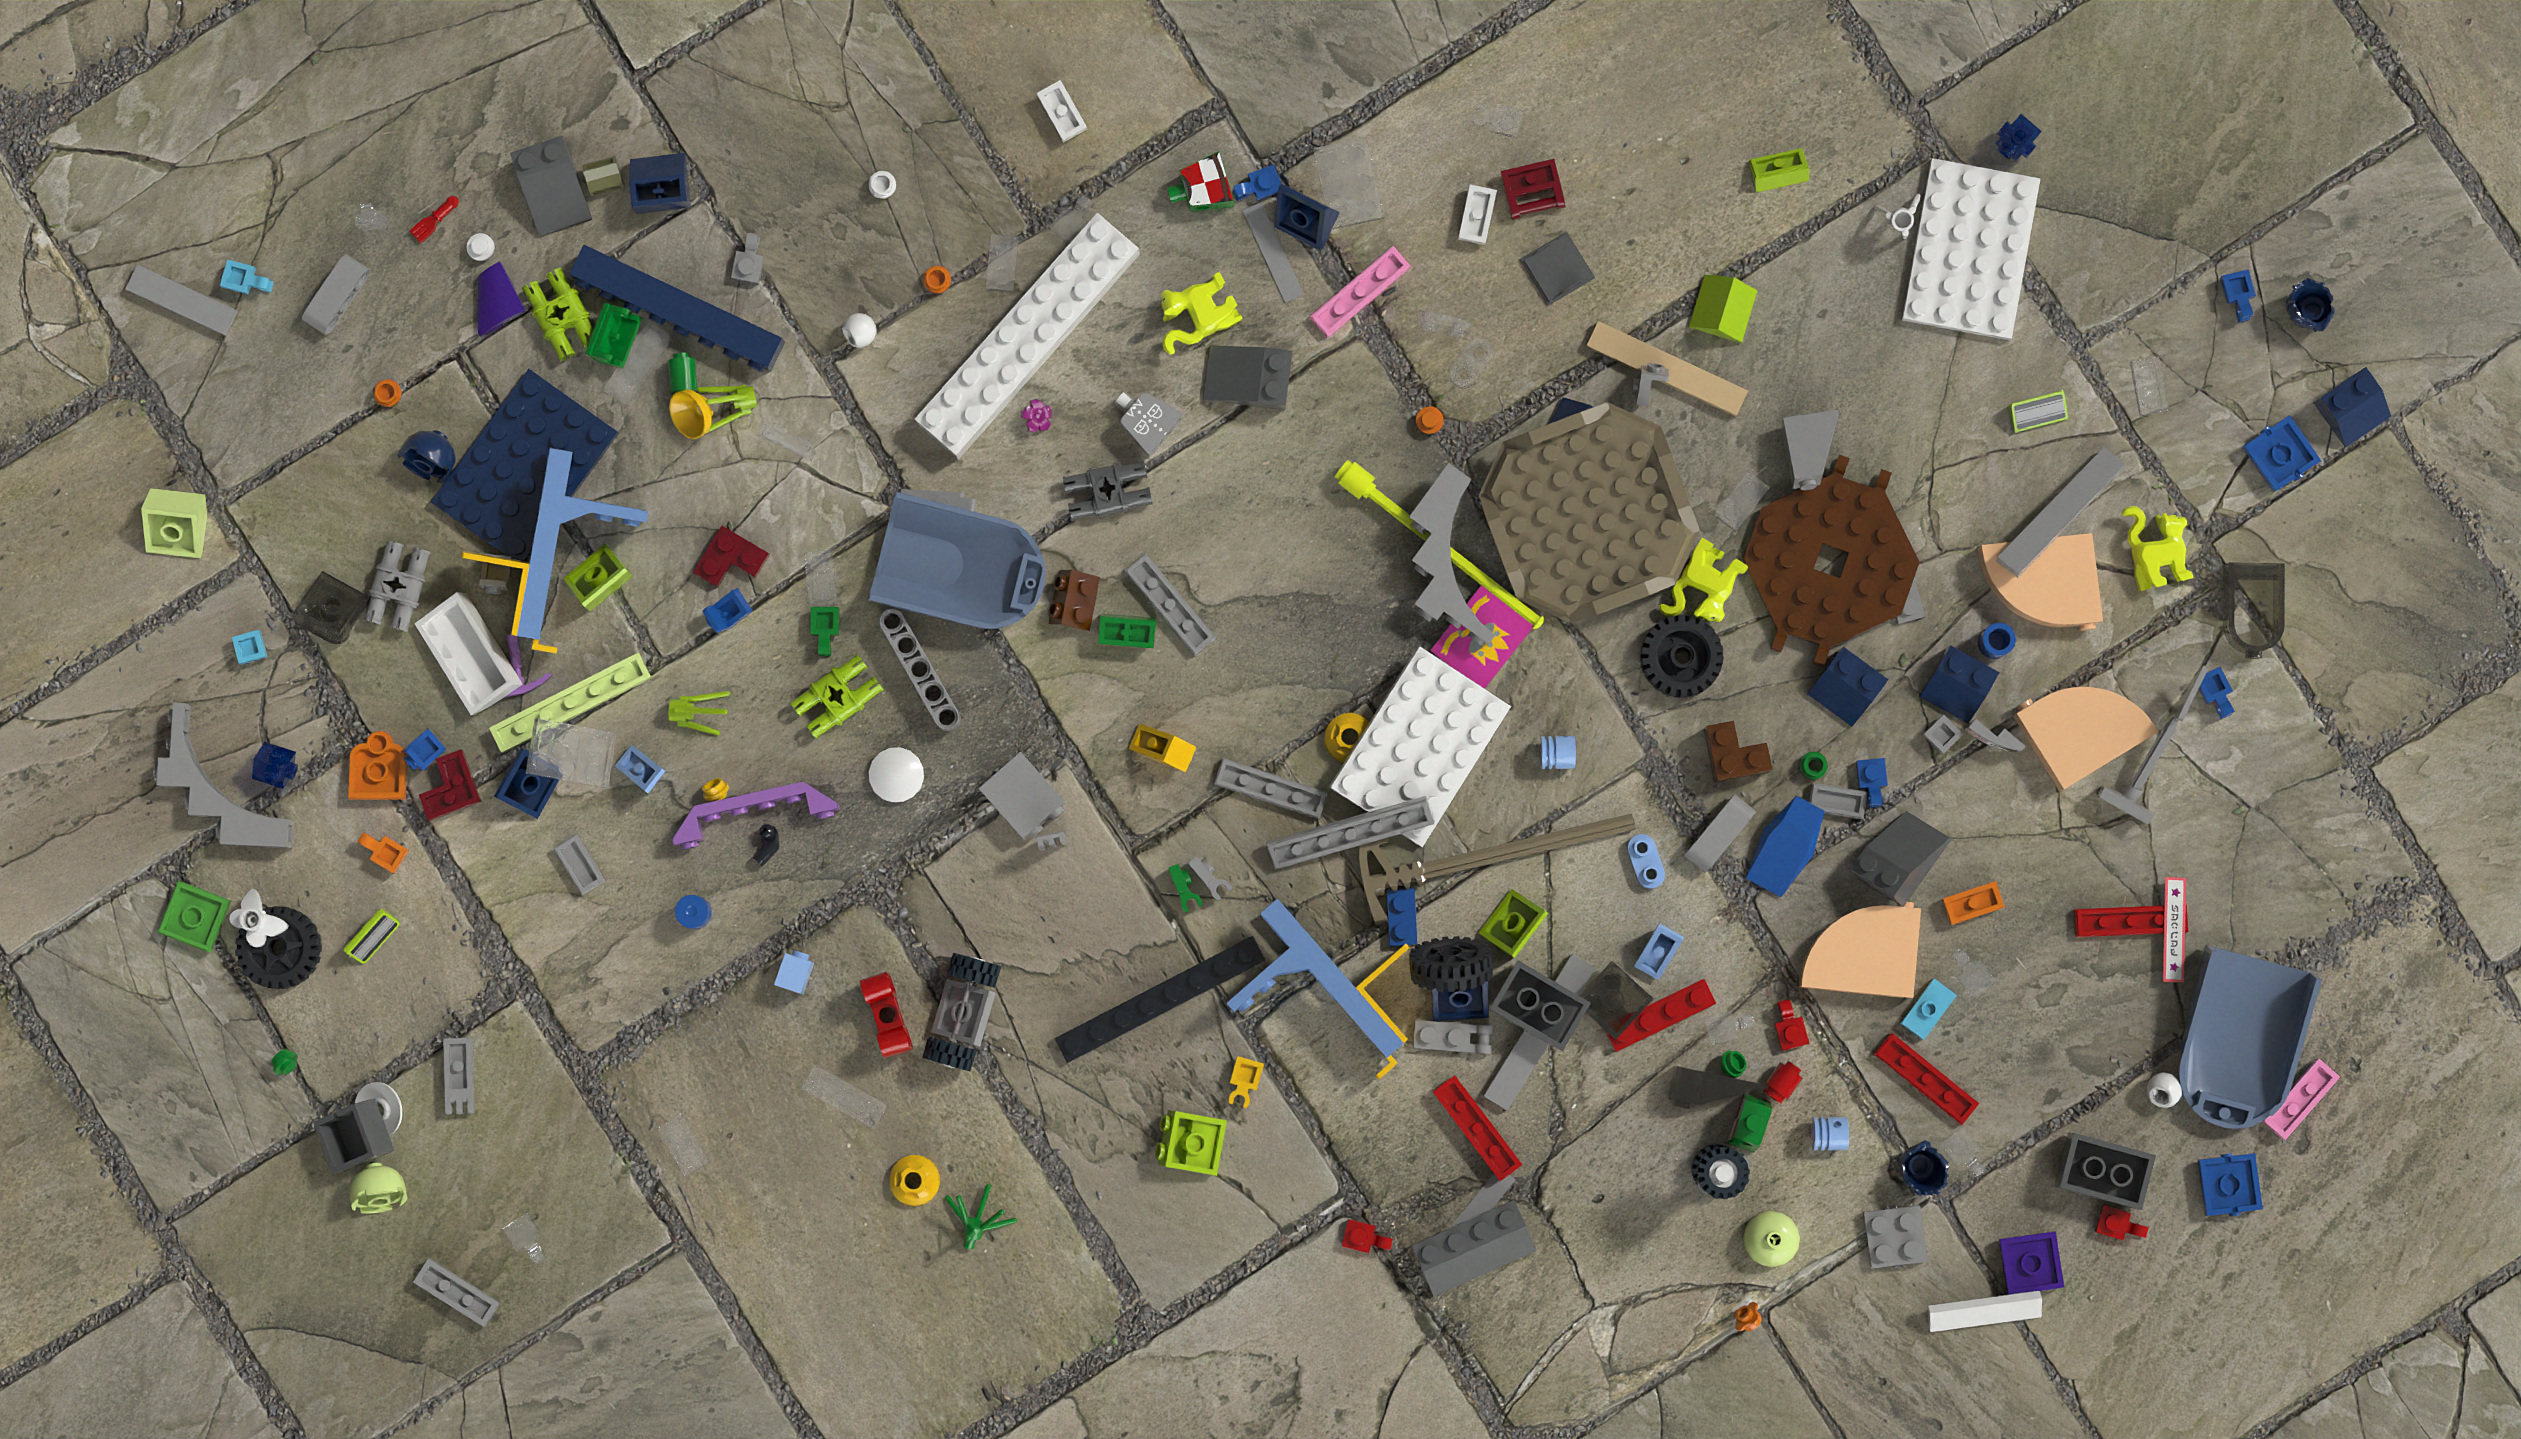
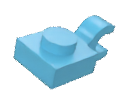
(242, 277)

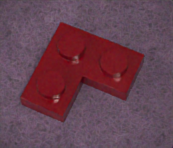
(729, 549)
(458, 788)

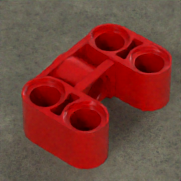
(881, 994)

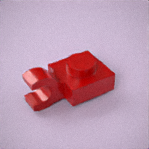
(1790, 1030)
(2116, 1223)
(1361, 1237)

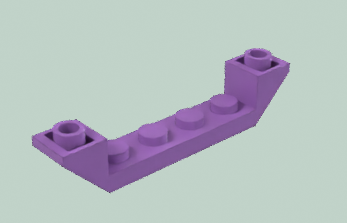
(691, 830)

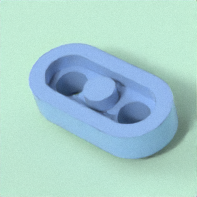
(1644, 861)

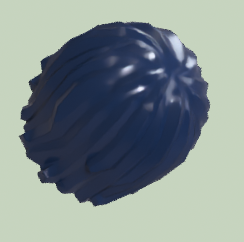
(2310, 305)
(1924, 1169)

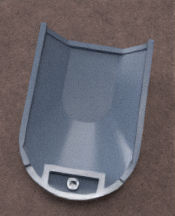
(957, 565)

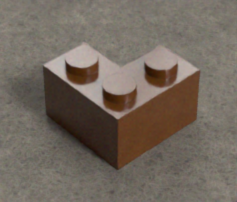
(1728, 759)

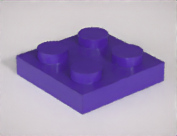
(2031, 1263)

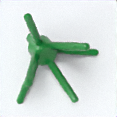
(974, 1226)

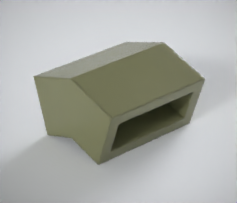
(603, 176)

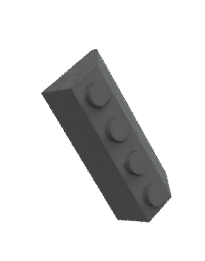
(1473, 1247)

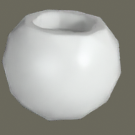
(859, 330)
(2164, 1090)

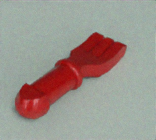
(427, 225)

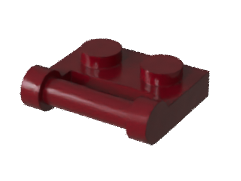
(1530, 180)

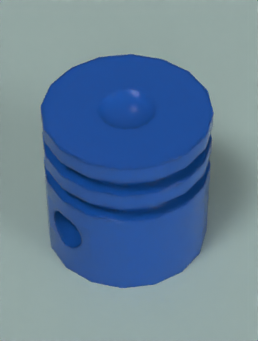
(1996, 640)
(693, 912)

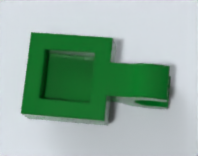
(825, 624)
(1181, 880)

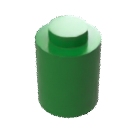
(682, 373)

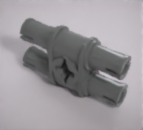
(1095, 481)

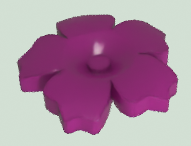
(1037, 416)

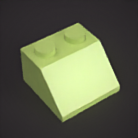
(174, 522)

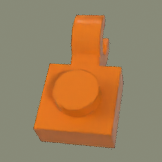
(386, 852)

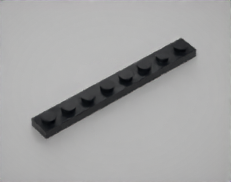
(1160, 999)

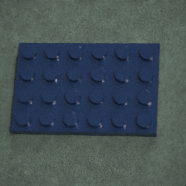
(503, 473)

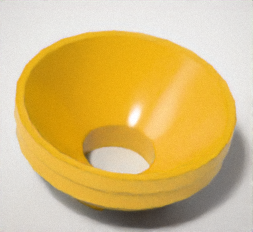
(687, 416)
(1334, 730)
(929, 1175)

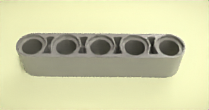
(917, 656)

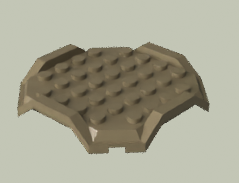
(1589, 513)

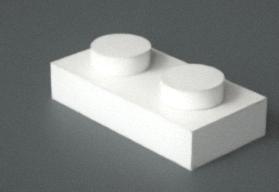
(1061, 111)
(1477, 214)

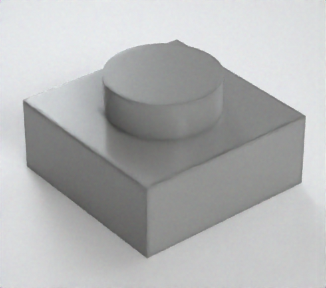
(1942, 734)

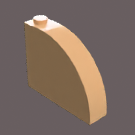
(2055, 588)
(2081, 730)
(1866, 953)

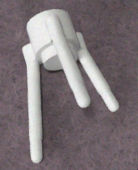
(1901, 217)

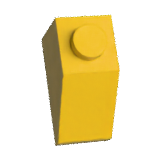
(1162, 747)

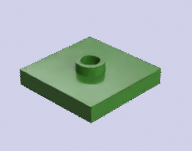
(194, 916)

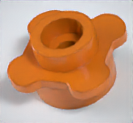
(1747, 1317)

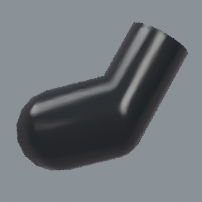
(770, 844)

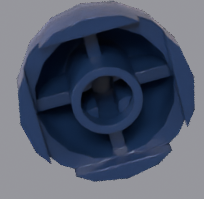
(428, 454)

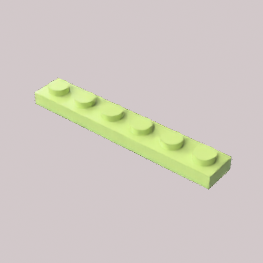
(572, 701)

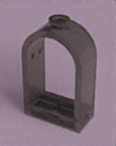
(2253, 571)

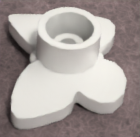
(255, 920)

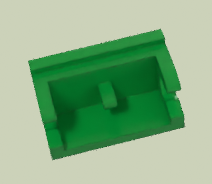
(613, 336)
(1127, 630)

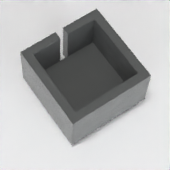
(353, 1136)

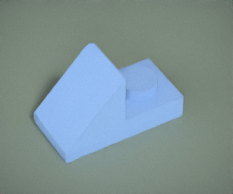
(640, 768)
(1658, 951)

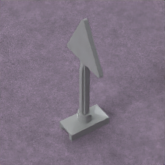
(2128, 799)

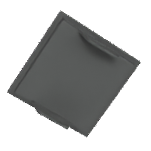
(1557, 268)

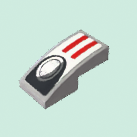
(2003, 740)

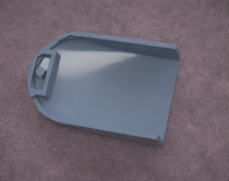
(2243, 1036)

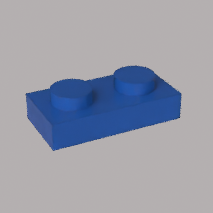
(1402, 917)

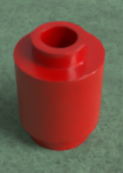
(1783, 1082)

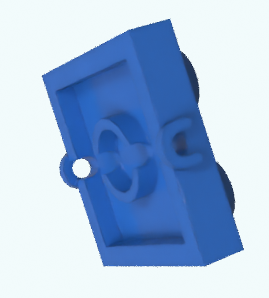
(2281, 453)
(2230, 1184)

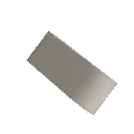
(336, 294)
(1720, 833)

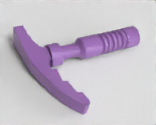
(516, 664)

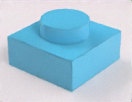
(249, 647)

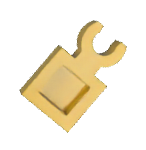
(1245, 1076)

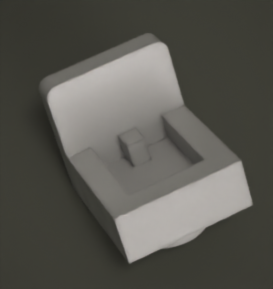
(1642, 386)
(495, 576)

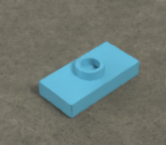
(1928, 1009)

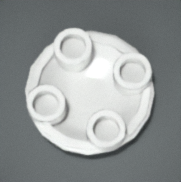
(896, 774)

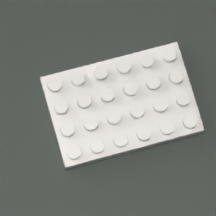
(1971, 249)
(1421, 740)

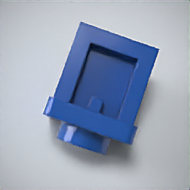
(727, 611)
(423, 750)

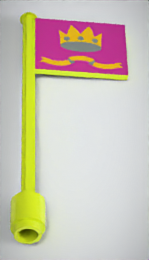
(1491, 603)

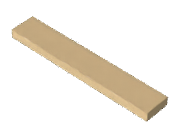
(1682, 374)

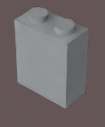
(1023, 797)

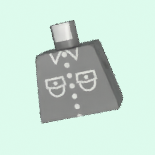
(1147, 420)

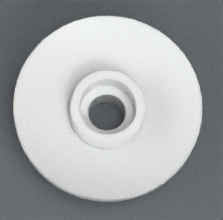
(386, 1098)

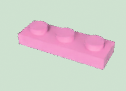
(2302, 1098)

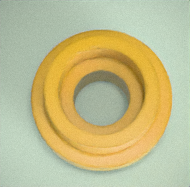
(715, 790)

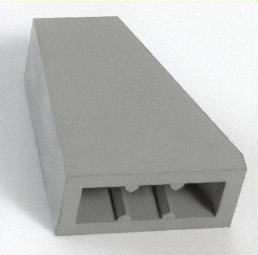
(1807, 446)

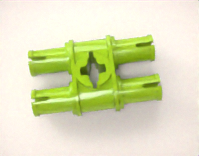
(546, 313)
(821, 692)

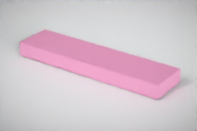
(1360, 292)

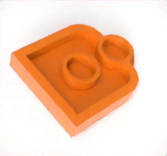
(377, 769)

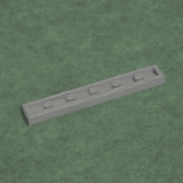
(2060, 512)
(1350, 832)
(1530, 1048)

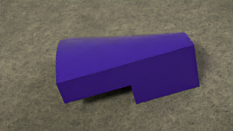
(496, 299)

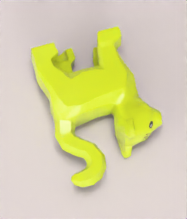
(1203, 311)
(2152, 555)
(1704, 577)

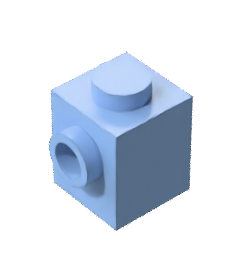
(794, 972)

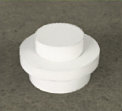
(882, 184)
(480, 247)

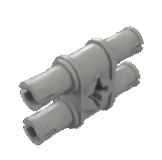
(405, 598)

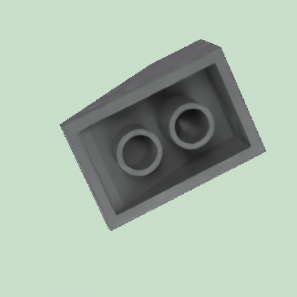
(551, 185)
(1248, 376)
(1900, 857)
(1539, 1006)

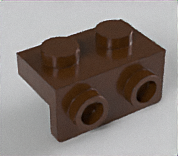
(1073, 599)

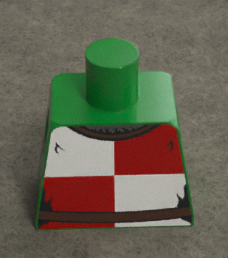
(1203, 185)
(1750, 1123)

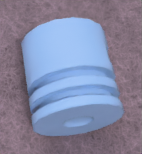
(1558, 752)
(1830, 1133)

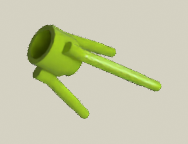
(742, 396)
(682, 710)

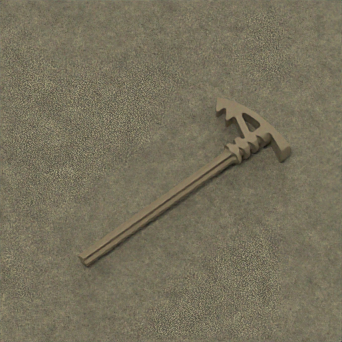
(1419, 872)

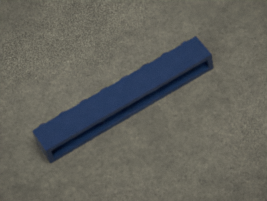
(676, 308)

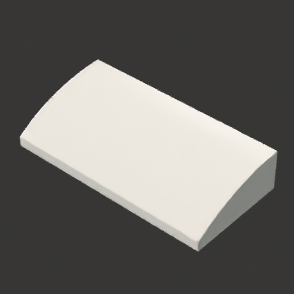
(468, 653)

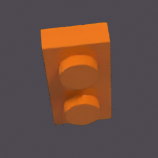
(1973, 903)

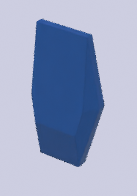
(1786, 846)

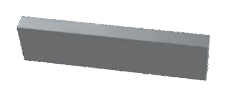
(181, 300)
(1170, 604)
(1271, 788)

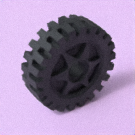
(1697, 640)
(294, 964)
(1451, 964)

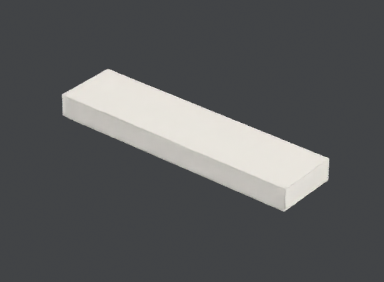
(1984, 1311)

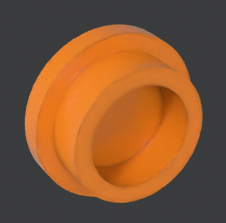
(937, 279)
(387, 393)
(1429, 420)

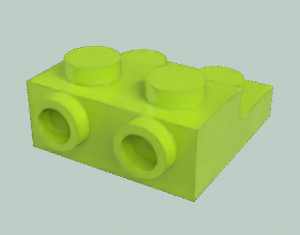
(1190, 1142)

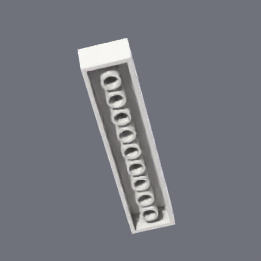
(1027, 336)

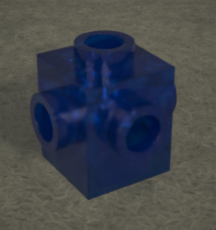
(2024, 132)
(274, 765)

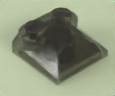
(330, 609)
(1615, 1000)

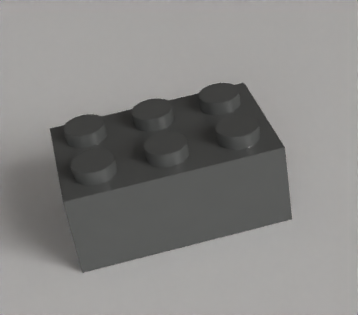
(2105, 1171)

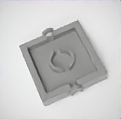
(1895, 1236)

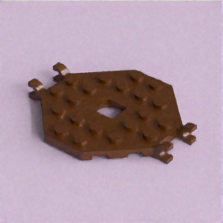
(1816, 603)

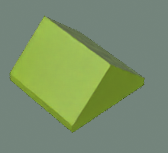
(1723, 307)
(597, 577)
(1513, 923)

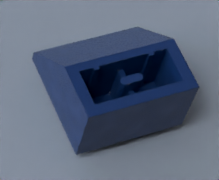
(659, 183)

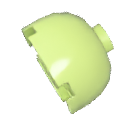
(376, 1189)
(1758, 1236)

